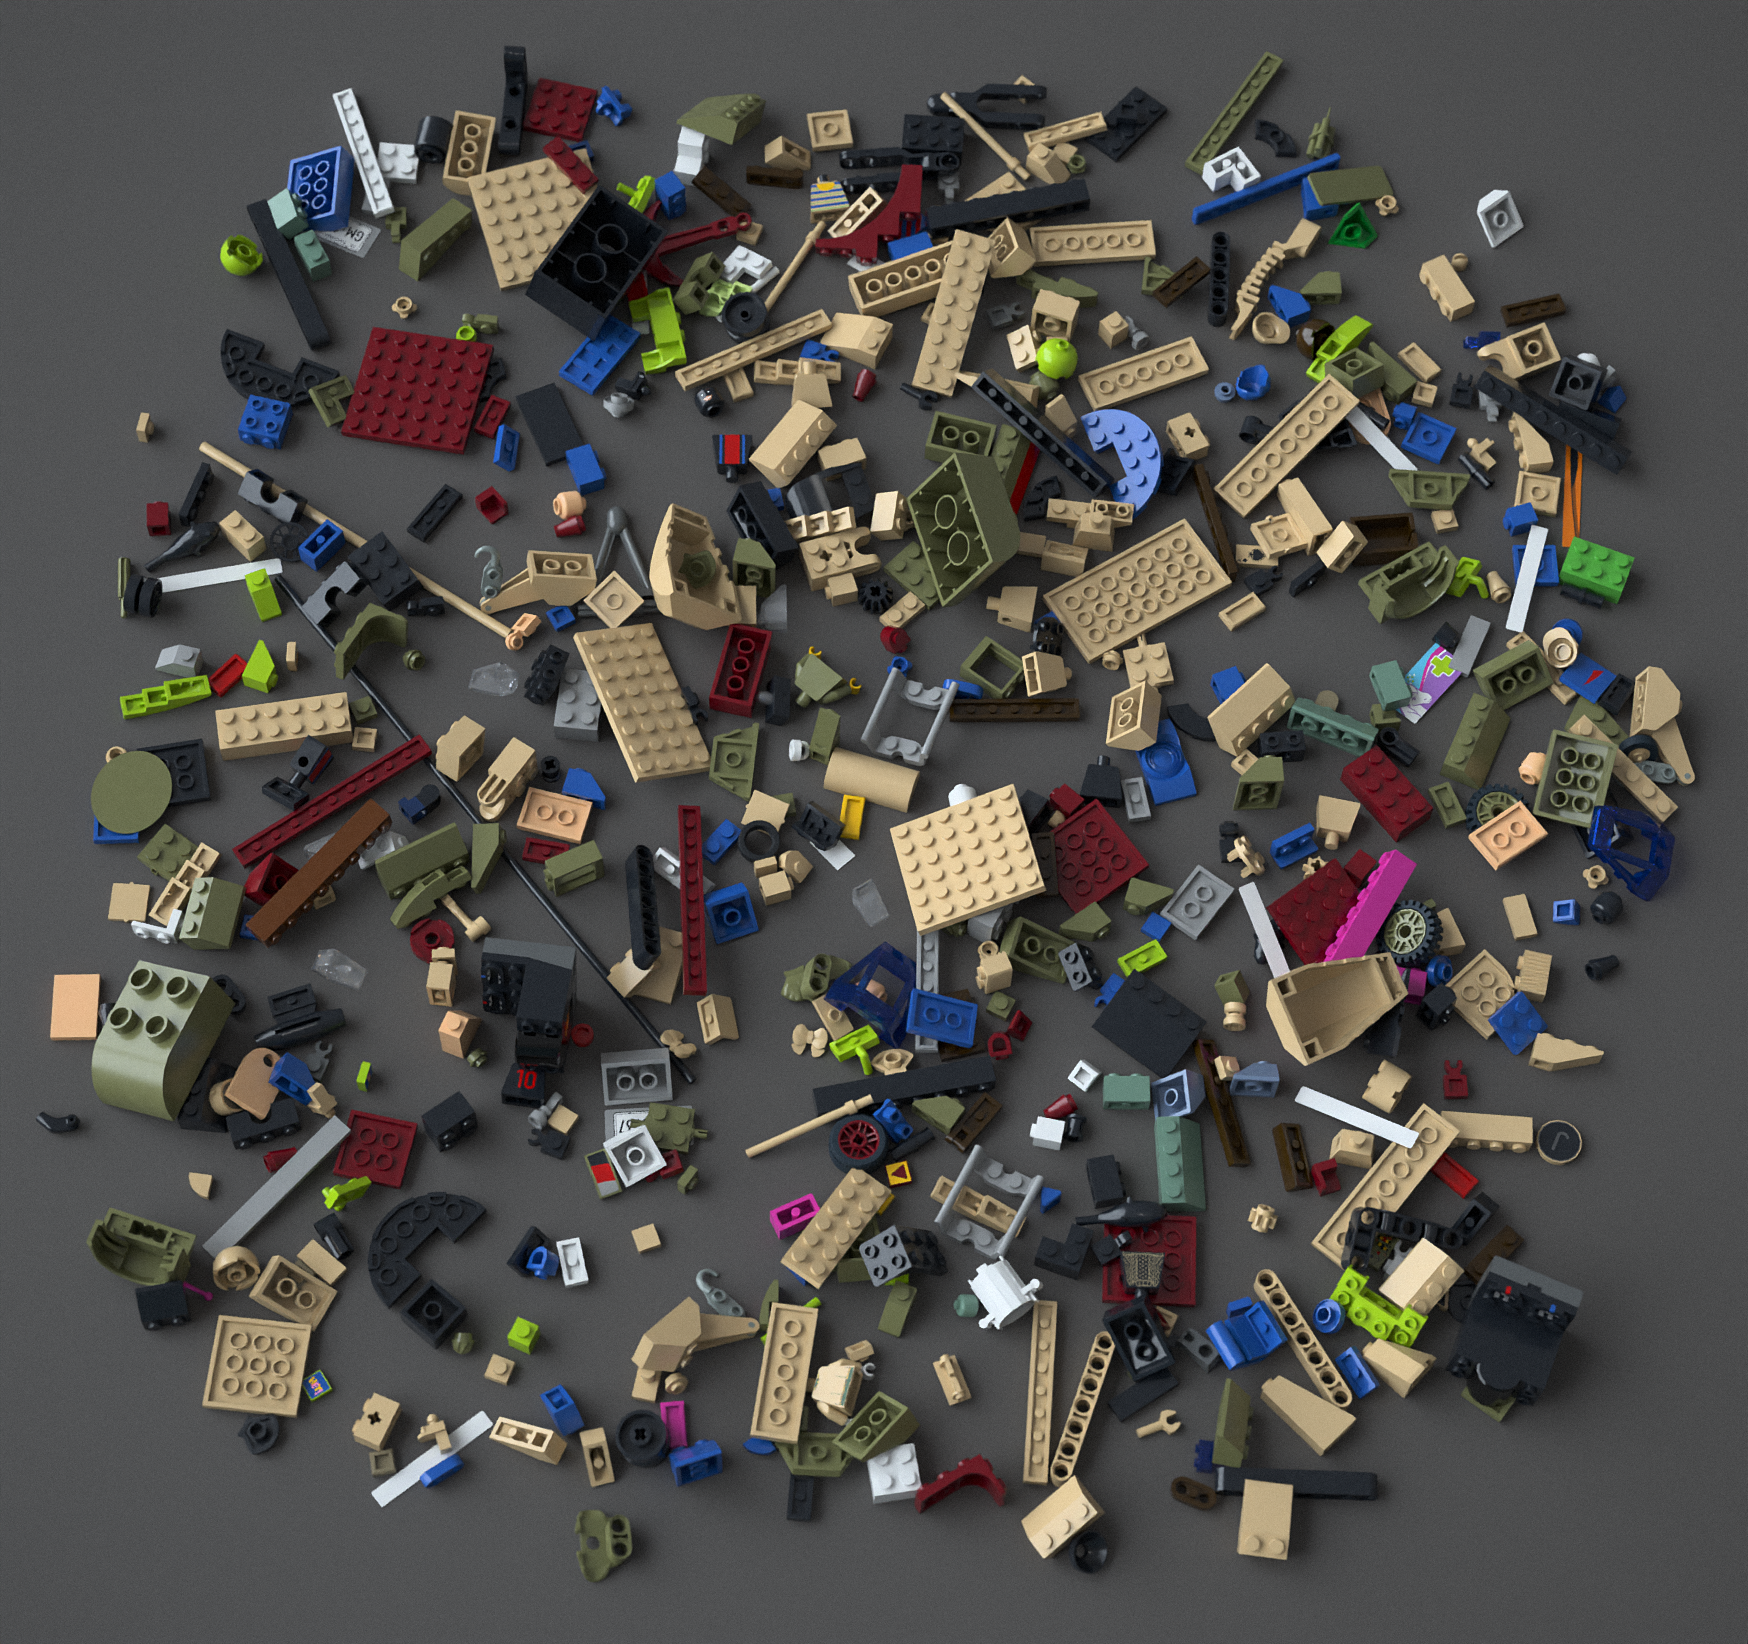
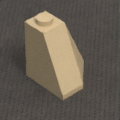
(1397, 1365)

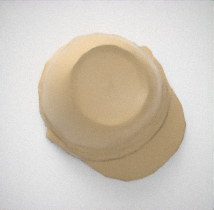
(1270, 329)
(1560, 648)

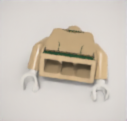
(838, 1387)

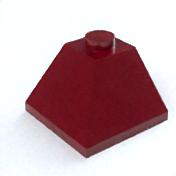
(268, 879)

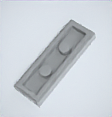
(1469, 645)

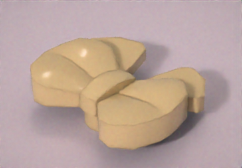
(673, 1039)
(817, 1039)

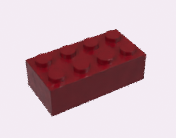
(740, 670)
(1386, 793)

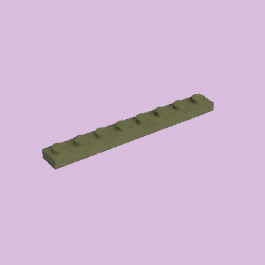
(1234, 112)

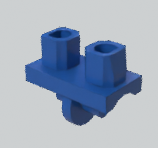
(610, 105)
(893, 1121)

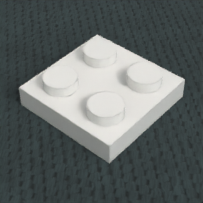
(398, 162)

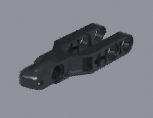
(994, 120)
(933, 166)

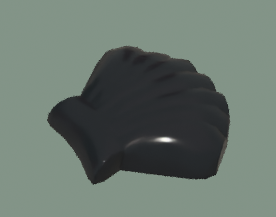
(260, 1433)

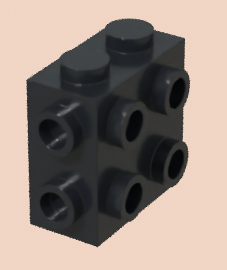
(545, 674)

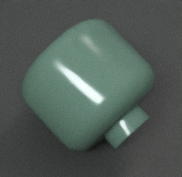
(966, 1305)

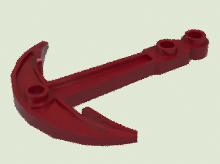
(689, 238)

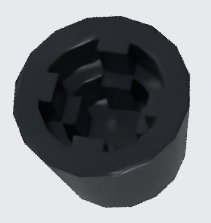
(1446, 636)

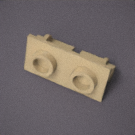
(951, 1379)

